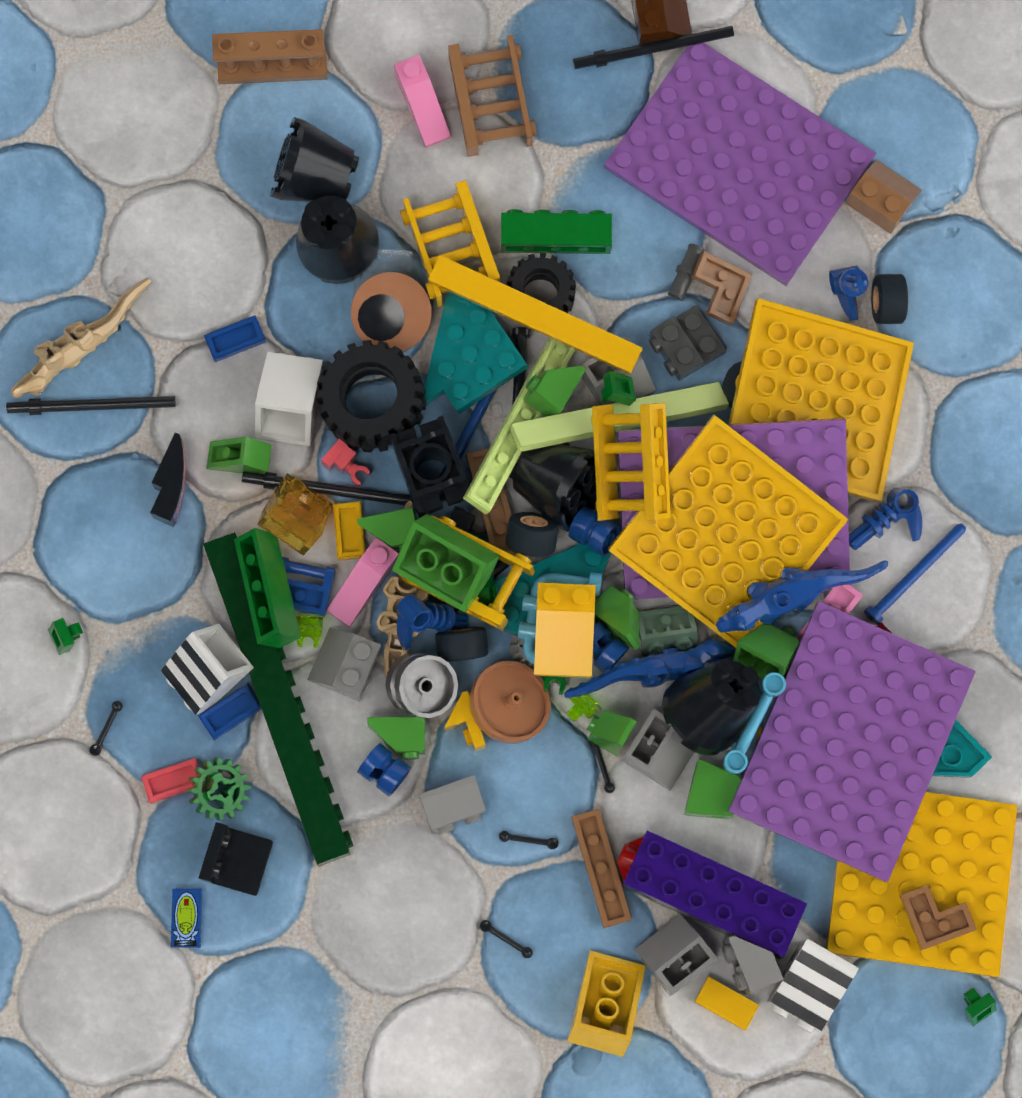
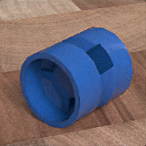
(597, 534)
(613, 648)
(383, 769)

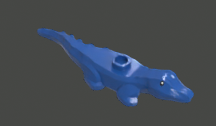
(792, 591)
(656, 669)

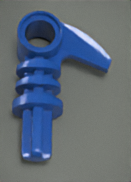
(848, 284)
(889, 512)
(419, 616)

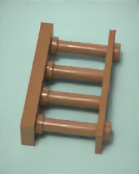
(270, 56)
(470, 112)

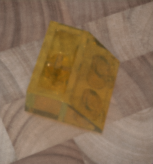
(295, 514)

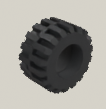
(548, 270)

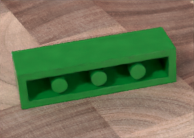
(556, 232)
(267, 588)

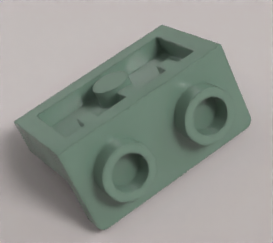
(667, 629)

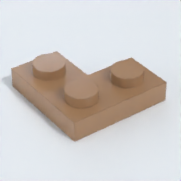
(729, 286)
(931, 925)

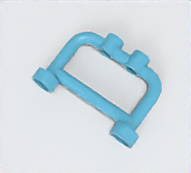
(527, 629)
(736, 760)

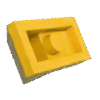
(462, 716)

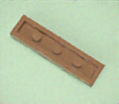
(497, 519)
(601, 868)

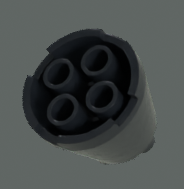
(312, 165)
(336, 251)
(557, 481)
(711, 705)

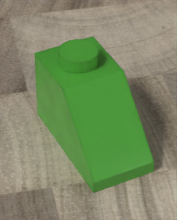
(552, 389)
(239, 455)
(390, 526)
(619, 614)
(610, 731)
(401, 734)

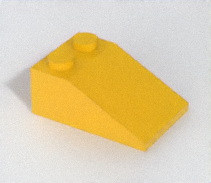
(564, 630)
(606, 1004)

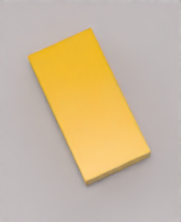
(347, 531)
(726, 1003)

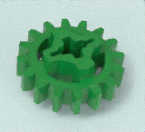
(213, 778)

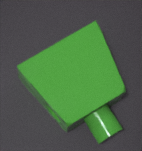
(767, 650)
(711, 791)

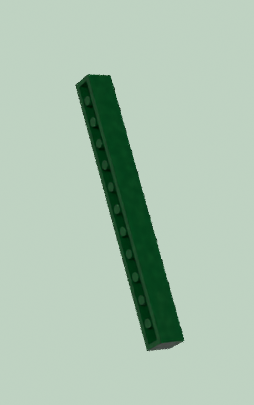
(282, 713)

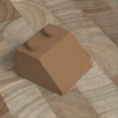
(883, 196)

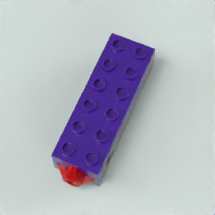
(710, 893)

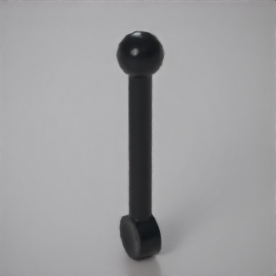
(95, 749)
(608, 787)
(552, 843)
(486, 926)

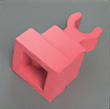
(342, 458)

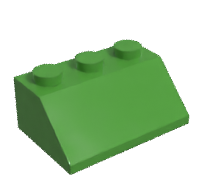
(445, 562)

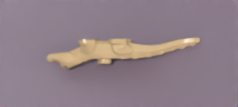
(74, 344)
(395, 591)

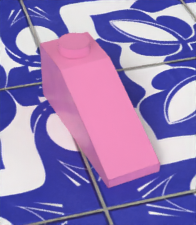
(421, 100)
(363, 582)

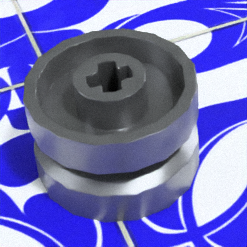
(421, 685)

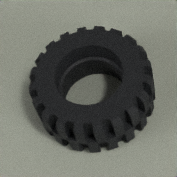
(353, 366)

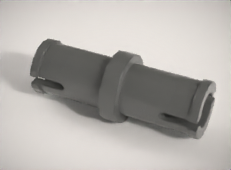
(684, 272)

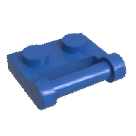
(306, 596)

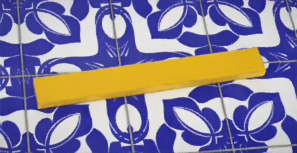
(535, 314)

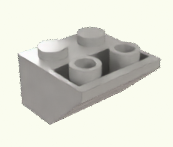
(596, 370)
(658, 751)
(675, 955)
(753, 965)

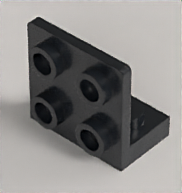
(235, 859)

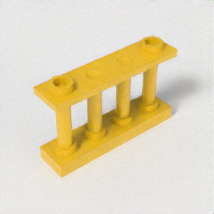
(469, 224)
(654, 458)
(494, 611)

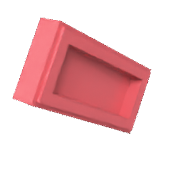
(169, 780)

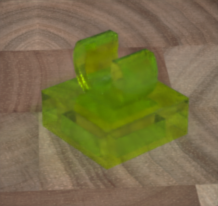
(310, 627)
(583, 705)

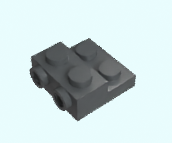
(686, 343)

